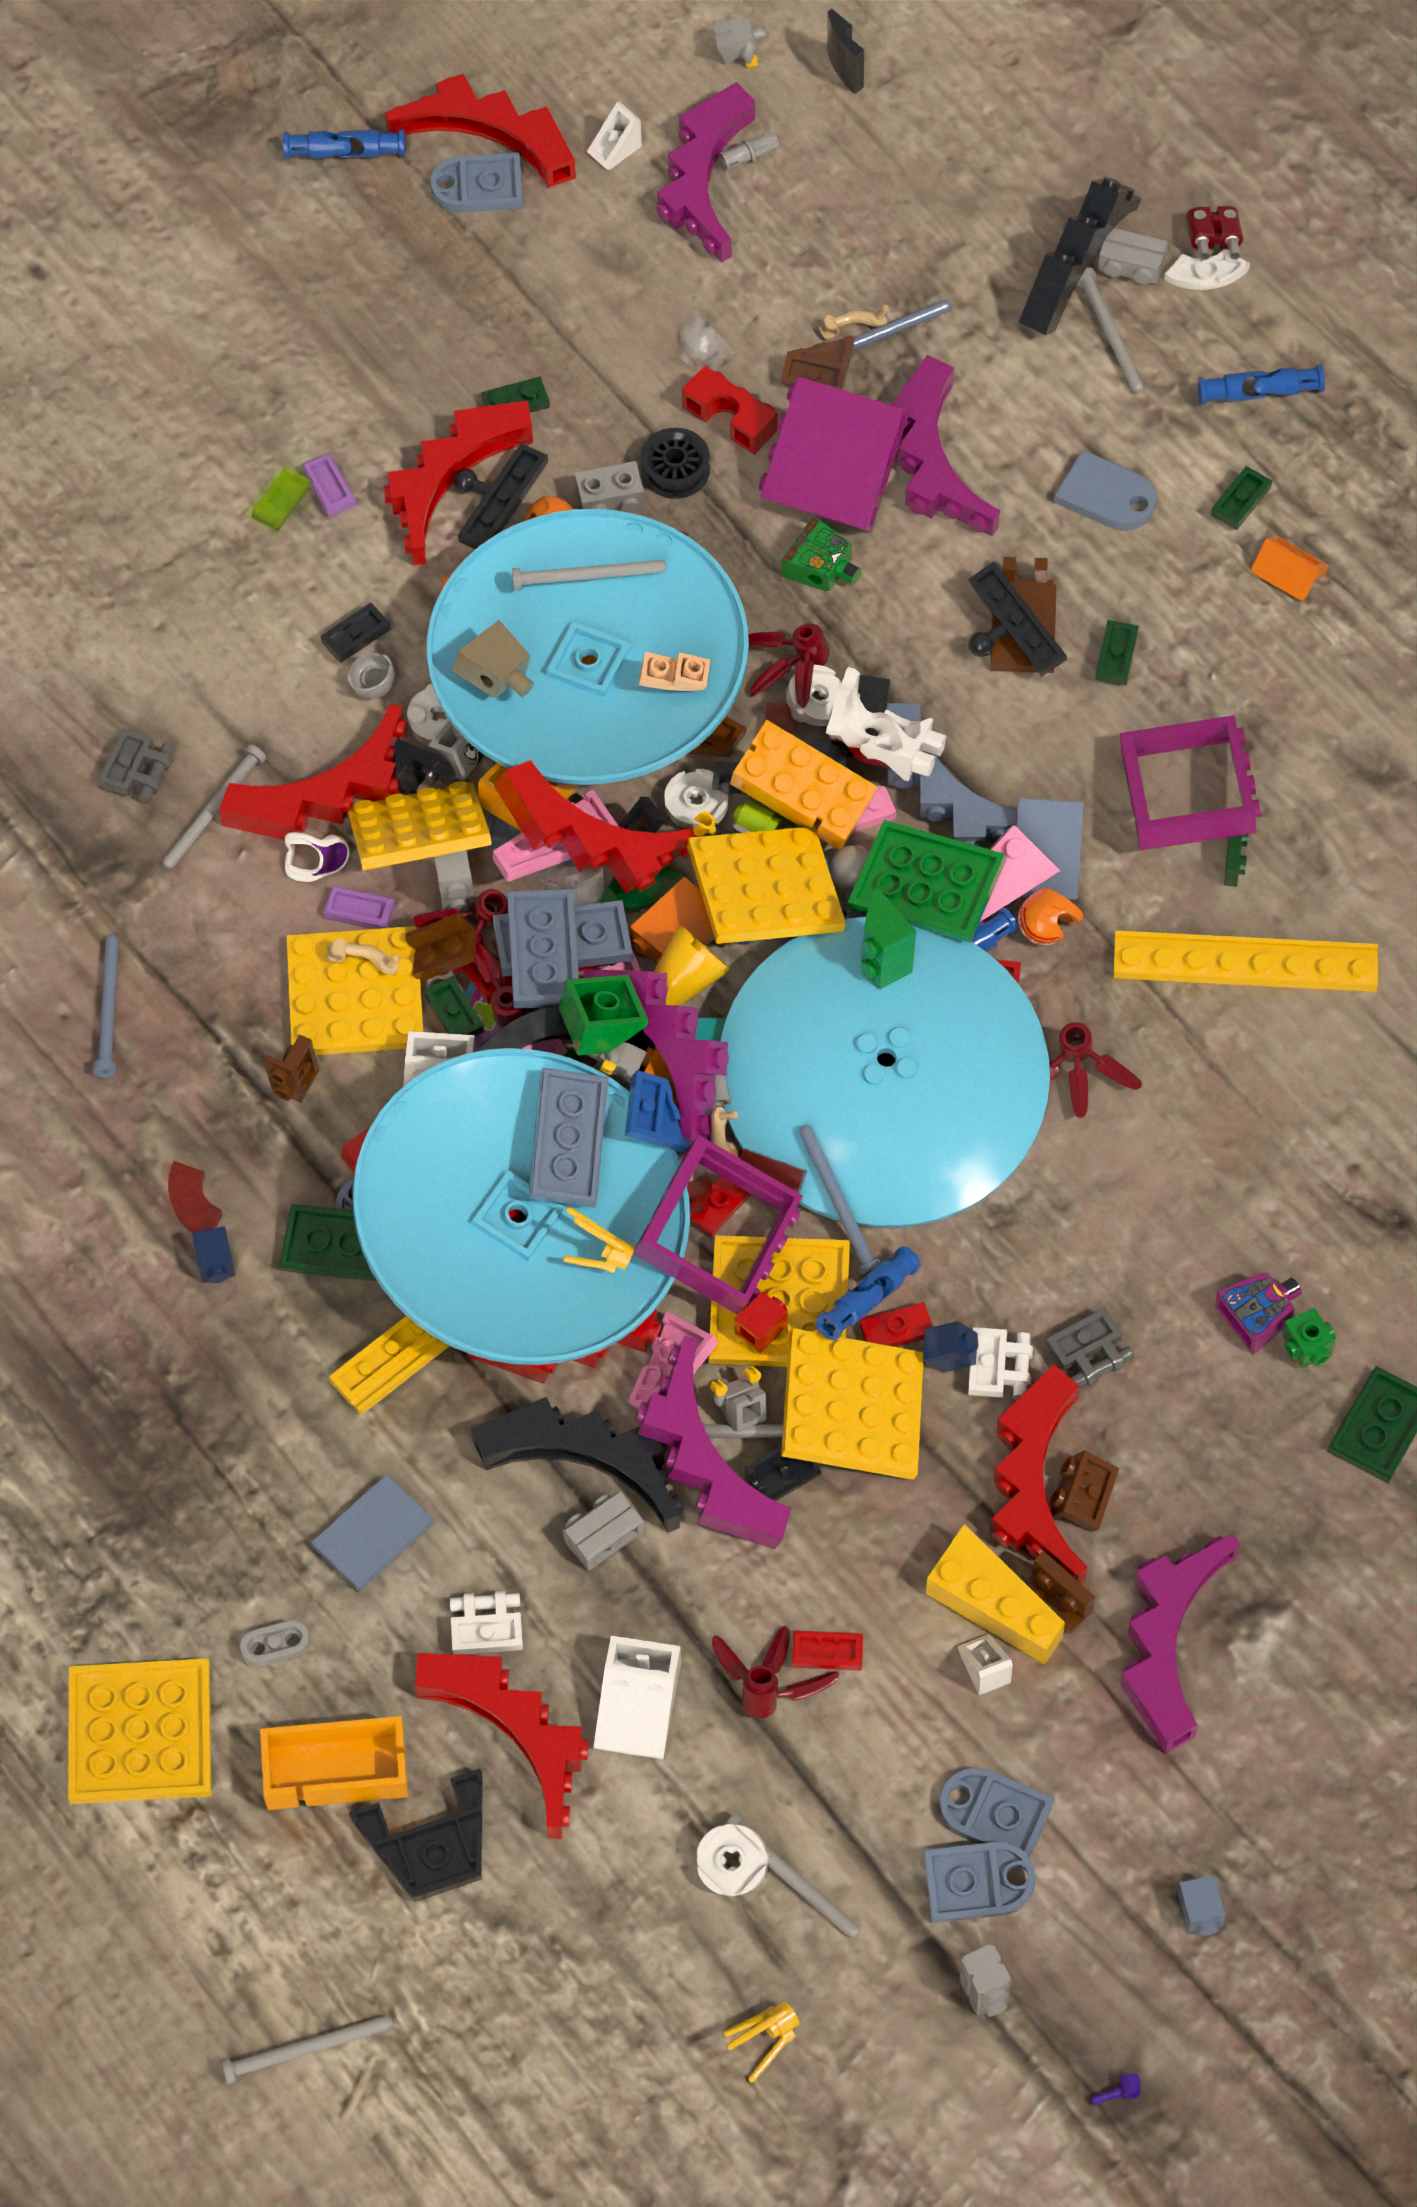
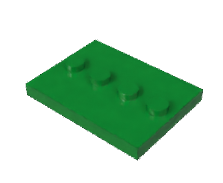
(929, 879)

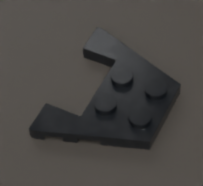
(435, 1854)

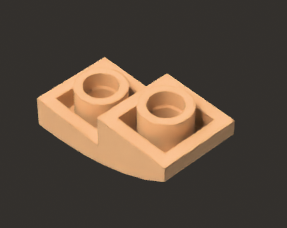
(678, 674)

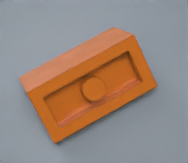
(1288, 567)

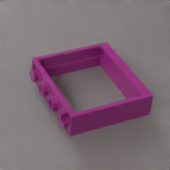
(1194, 826)
(743, 1176)

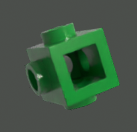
(1308, 1338)

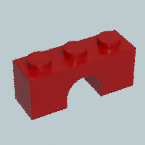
(712, 393)

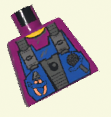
(1258, 1308)

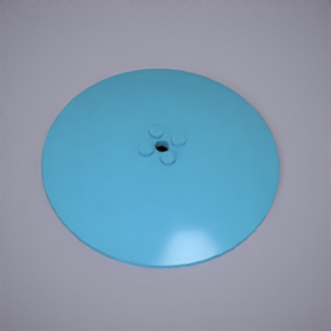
(581, 718)
(899, 1137)
(438, 1229)

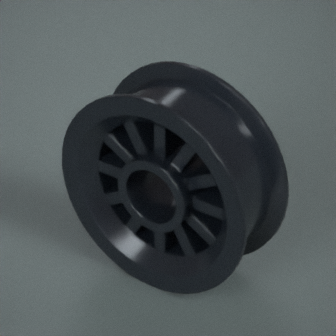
(678, 479)

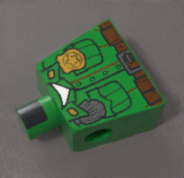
(819, 558)

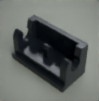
(779, 1475)

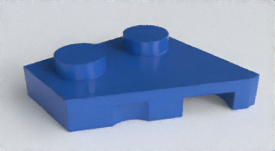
(653, 1114)

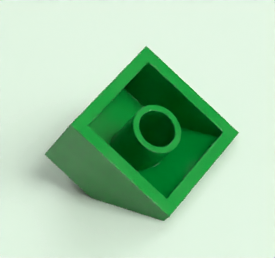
(886, 942)
(601, 1012)

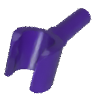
(1129, 2089)

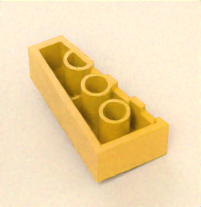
(994, 1597)

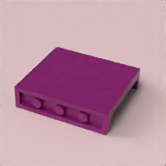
(833, 453)

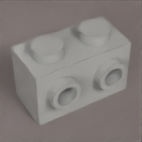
(611, 488)

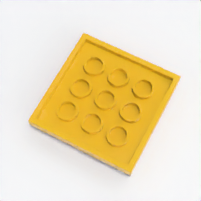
(418, 825)
(766, 885)
(353, 1002)
(805, 1278)
(852, 1404)
(139, 1731)

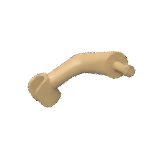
(873, 319)
(340, 947)
(718, 1121)

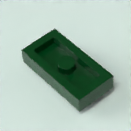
(528, 390)
(1241, 497)
(1117, 652)
(1234, 860)
(453, 1008)

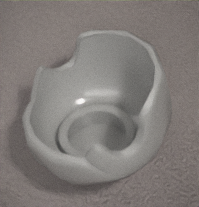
(372, 675)
(847, 865)

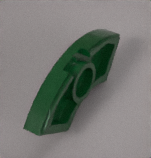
(636, 900)

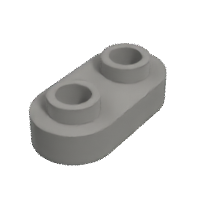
(274, 1641)

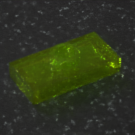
(281, 499)

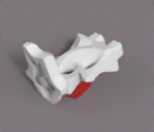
(899, 741)

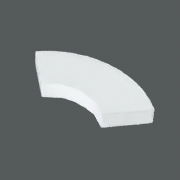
(1207, 274)

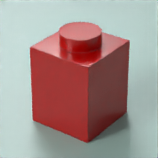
(761, 1321)

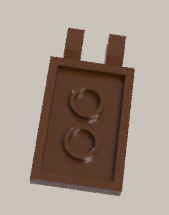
(1041, 598)

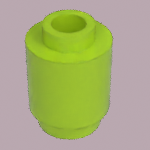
(756, 817)

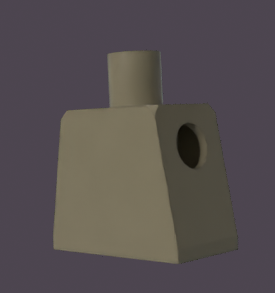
(494, 662)

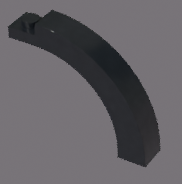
(542, 1026)

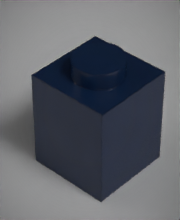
(213, 1255)
(950, 1346)

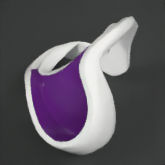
(332, 852)

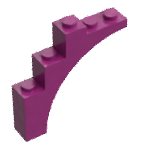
(703, 134)
(921, 453)
(689, 1060)
(724, 1498)
(1154, 1682)

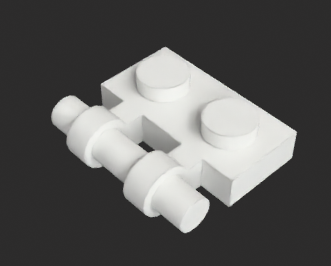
(989, 1372)
(486, 1632)

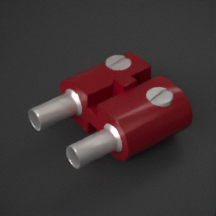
(1215, 228)

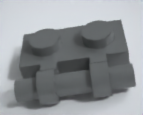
(126, 762)
(1086, 1339)

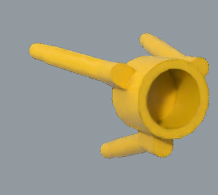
(616, 1250)
(777, 2022)

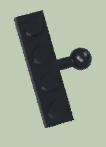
(502, 497)
(1015, 620)

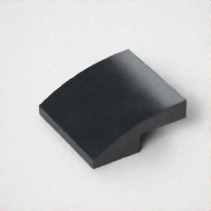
(844, 53)

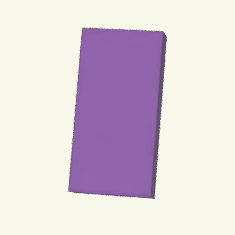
(329, 485)
(359, 908)

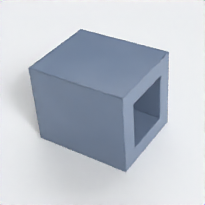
(1201, 1905)

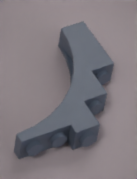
(944, 798)

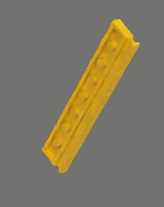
(1246, 961)
(385, 1364)

